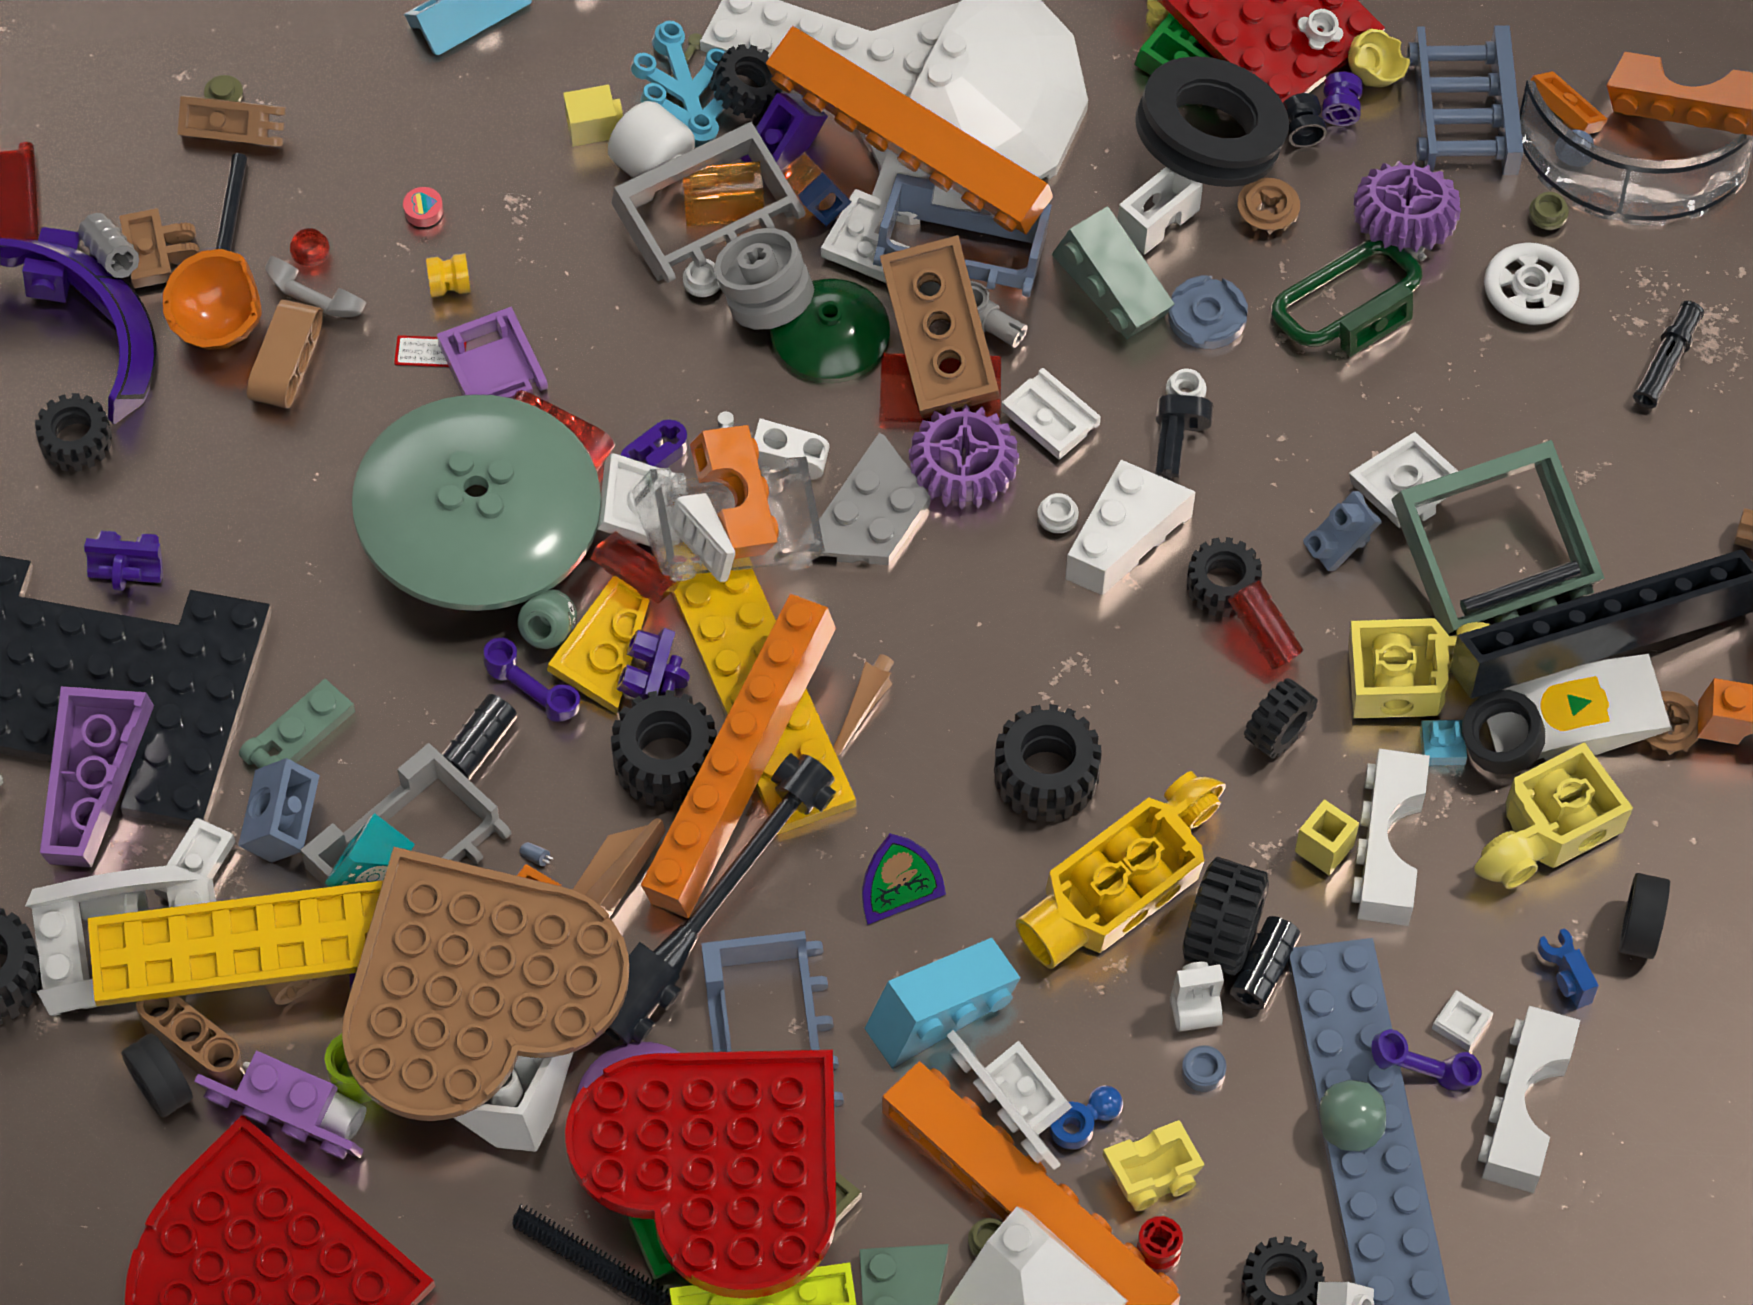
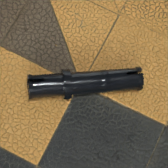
(1675, 341)

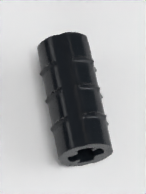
(480, 735)
(1265, 962)

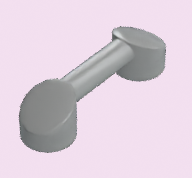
(342, 305)

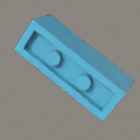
(454, 21)

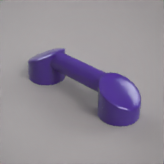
(501, 663)
(1454, 1073)

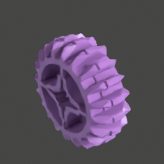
(1407, 206)
(989, 456)

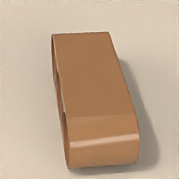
(285, 353)
(201, 1052)

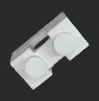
(1174, 201)

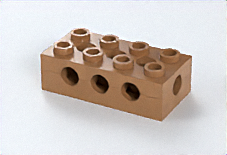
(955, 303)

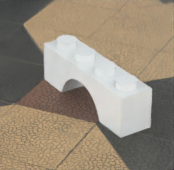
(1388, 882)
(1518, 1146)

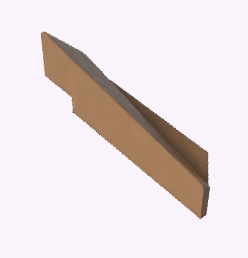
(619, 864)

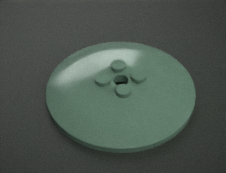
(483, 548)

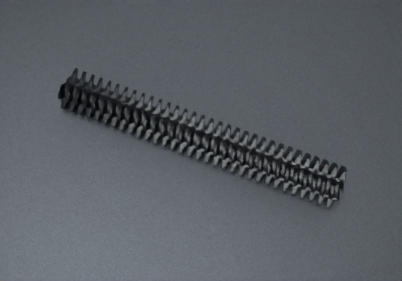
(588, 1258)

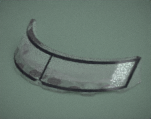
(1626, 186)

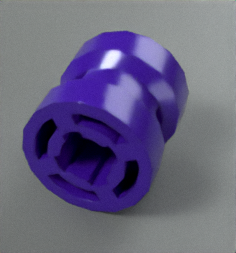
(1341, 105)

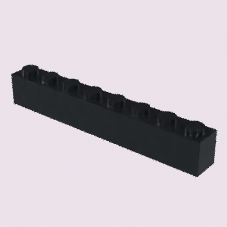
(1603, 624)

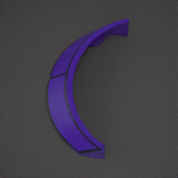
(117, 302)

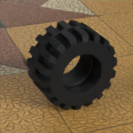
(657, 719)
(1053, 733)
(1225, 915)
(21, 969)

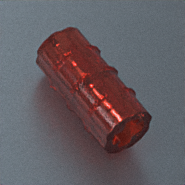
(1265, 624)

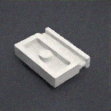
(1050, 413)

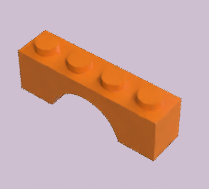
(1643, 90)

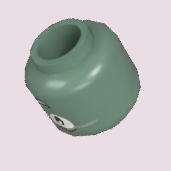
(547, 619)

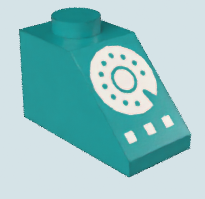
(368, 853)

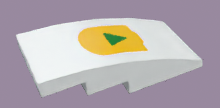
(1592, 703)

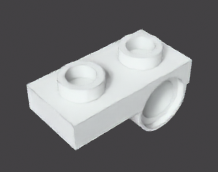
(1196, 996)

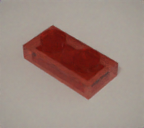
(634, 566)

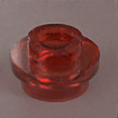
(307, 239)

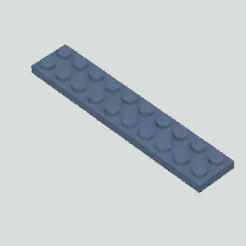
(1381, 1188)

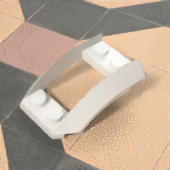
(61, 932)

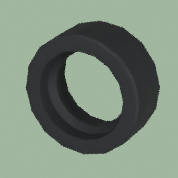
(1515, 759)
(1644, 915)

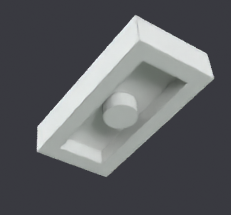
(201, 850)

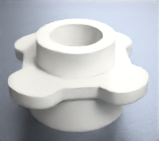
(1322, 19)

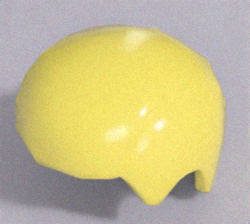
(1377, 58)

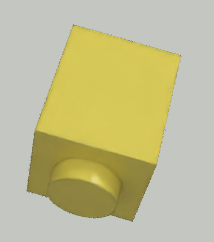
(591, 114)
(1326, 837)

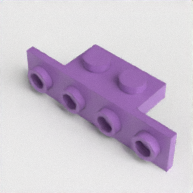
(286, 1096)

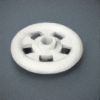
(1528, 255)

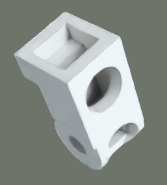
(781, 442)

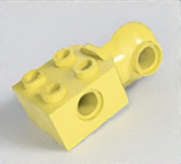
(1400, 666)
(1555, 817)

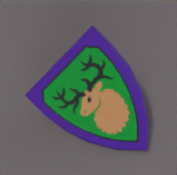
(899, 879)

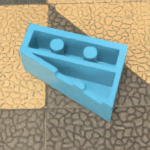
(940, 998)

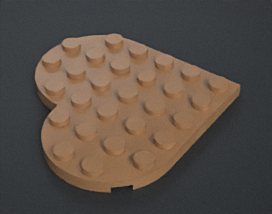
(469, 977)

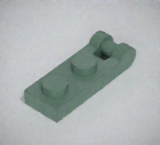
(300, 727)

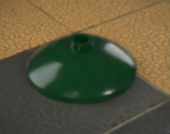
(836, 346)

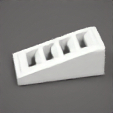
(703, 533)

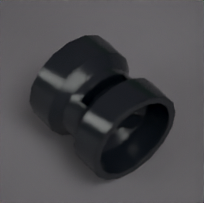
(1304, 121)

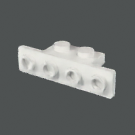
(1022, 1089)

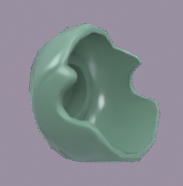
(1352, 1115)

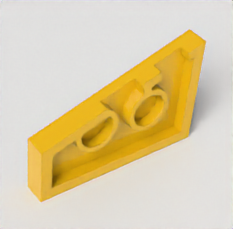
(599, 644)

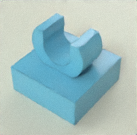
(1443, 742)

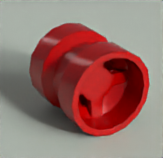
(1159, 1254)

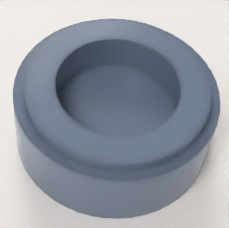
(1204, 1068)

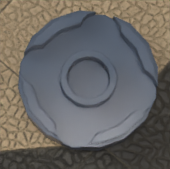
(1208, 312)

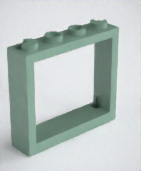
(1564, 509)

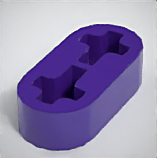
(651, 447)

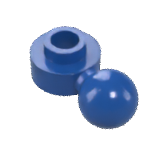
(1103, 1104)

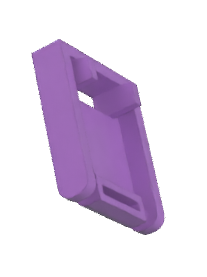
(496, 367)

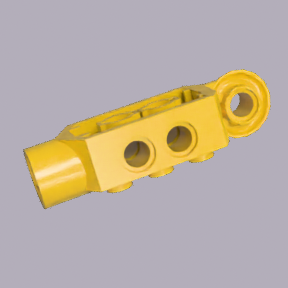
(1122, 874)

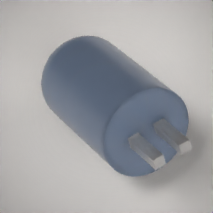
(535, 854)

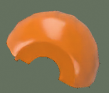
(212, 300)

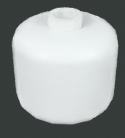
(648, 139)

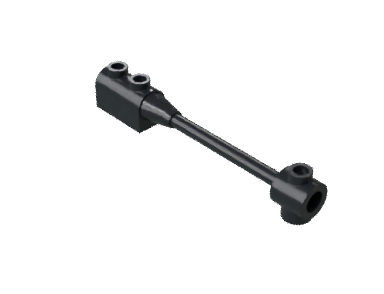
(653, 974)

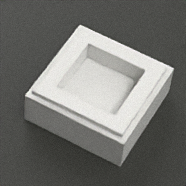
(1462, 1020)

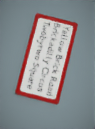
(419, 351)

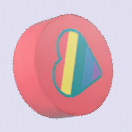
(423, 207)

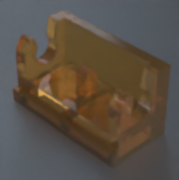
(723, 193)

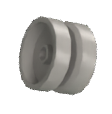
(764, 278)

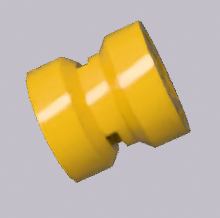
(448, 275)

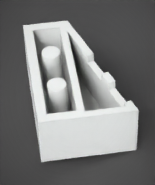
(1125, 524)

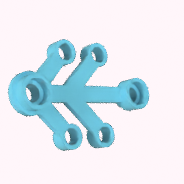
(669, 41)

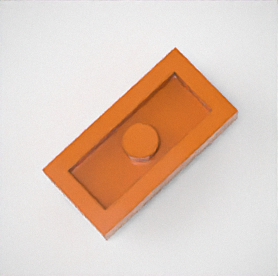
(1568, 104)

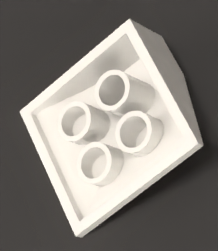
(1031, 1267)

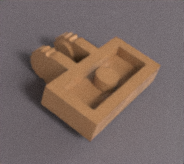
(150, 239)

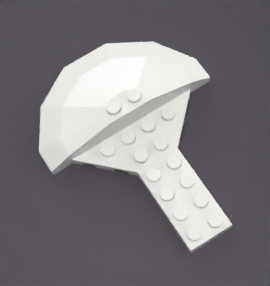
(983, 65)

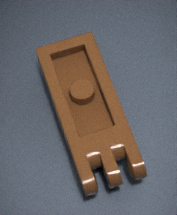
(229, 120)

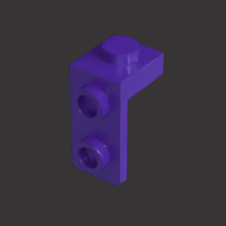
(47, 278)

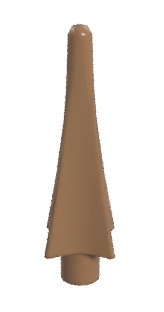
(871, 687)

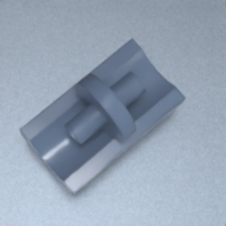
(1342, 531)

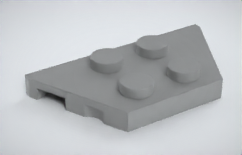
(874, 508)

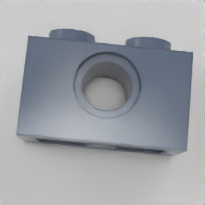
(279, 810)

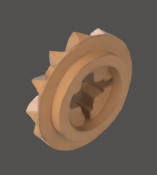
(1271, 192)
(1682, 712)

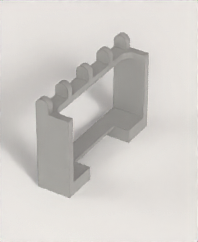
(722, 150)
(414, 777)

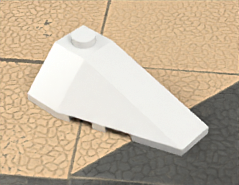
(523, 1106)

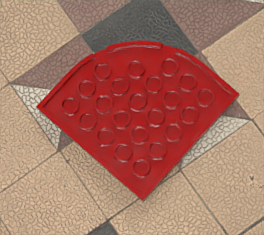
(263, 1232)

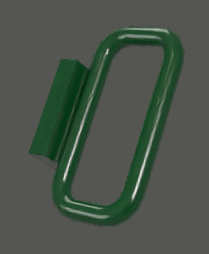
(1368, 321)

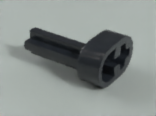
(1175, 415)

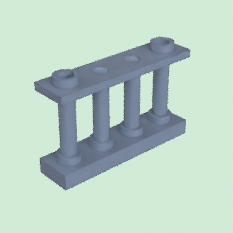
(1499, 83)

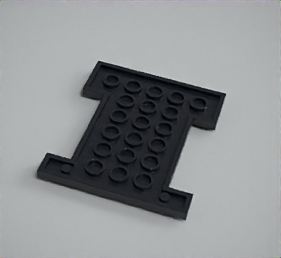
(189, 671)

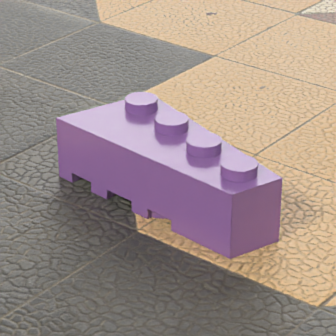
(89, 765)

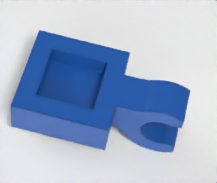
(1574, 973)

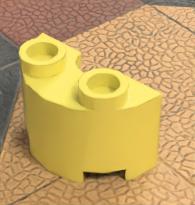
(1155, 1165)

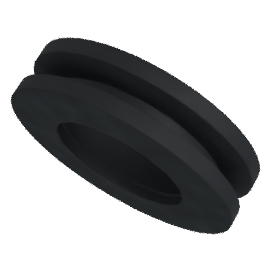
(1203, 156)

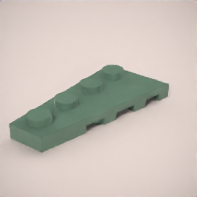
(902, 1274)

